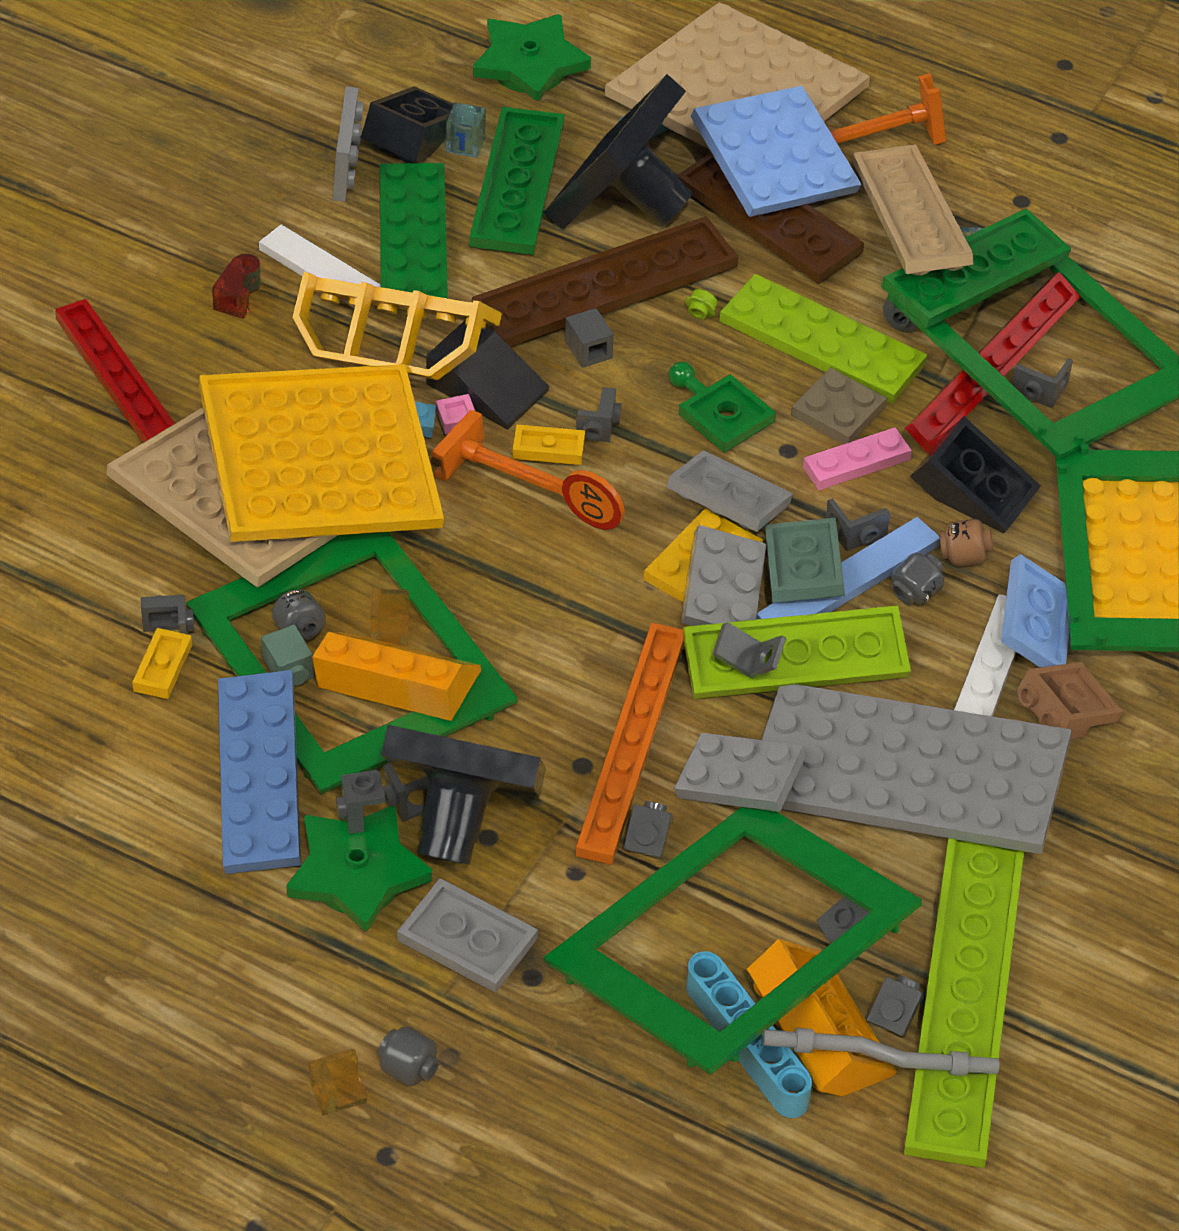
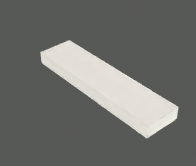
(304, 256)

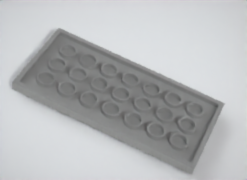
(921, 766)

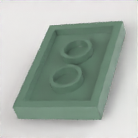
(804, 560)

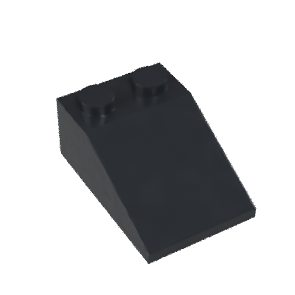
(407, 124)
(493, 376)
(975, 477)

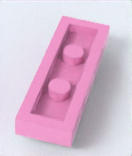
(856, 458)

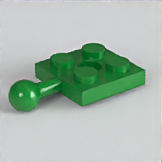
(726, 396)

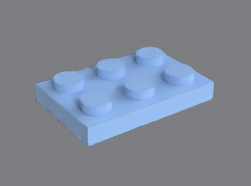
(1036, 614)

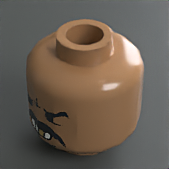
(966, 543)

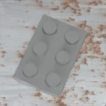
(348, 138)
(729, 491)
(722, 578)
(740, 772)
(467, 935)

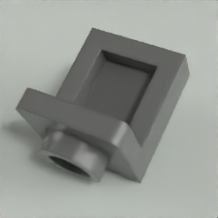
(599, 424)
(166, 613)
(358, 791)
(648, 829)
(896, 1005)

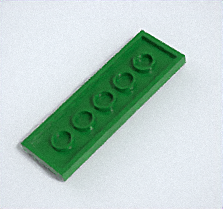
(517, 180)
(413, 228)
(1001, 258)

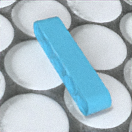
(772, 1079)

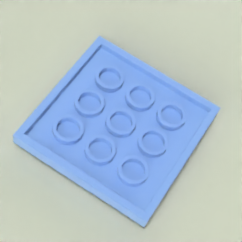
(775, 150)

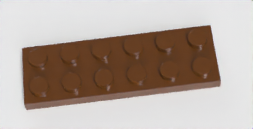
(795, 234)

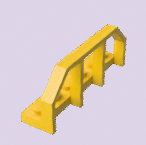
(389, 301)

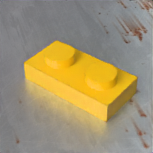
(548, 444)
(162, 663)

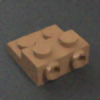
(1067, 698)

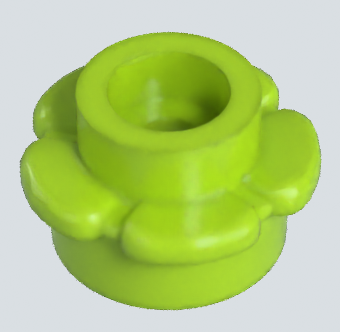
(701, 304)

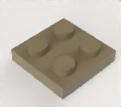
(838, 406)

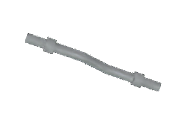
(806, 1040)

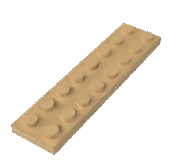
(912, 210)

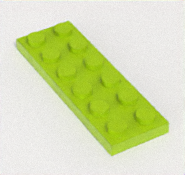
(822, 337)
(816, 652)

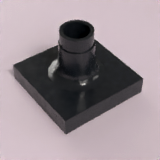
(628, 164)
(459, 785)

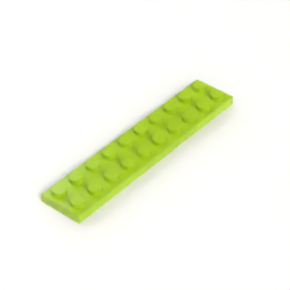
(965, 1001)

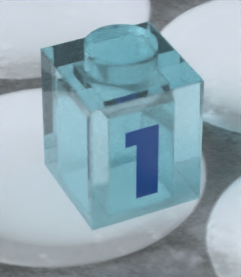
(466, 130)

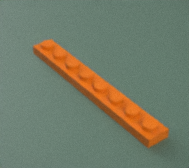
(630, 744)

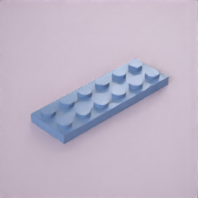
(259, 772)

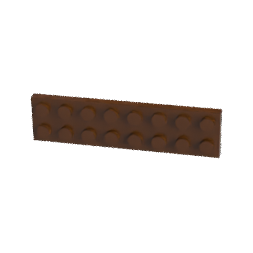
(609, 280)

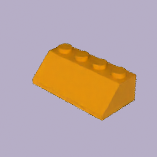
(393, 674)
(826, 1012)

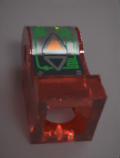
(235, 285)

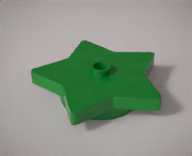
(529, 56)
(357, 870)

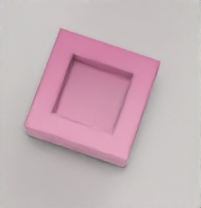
(452, 410)

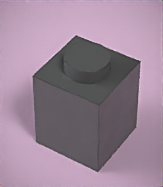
(589, 337)

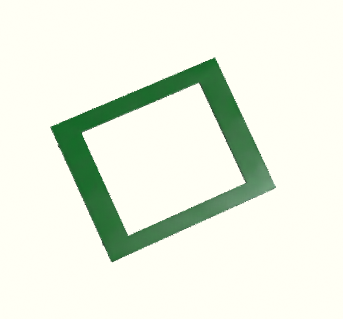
(1096, 419)
(1084, 629)
(363, 753)
(674, 1025)

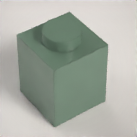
(288, 651)

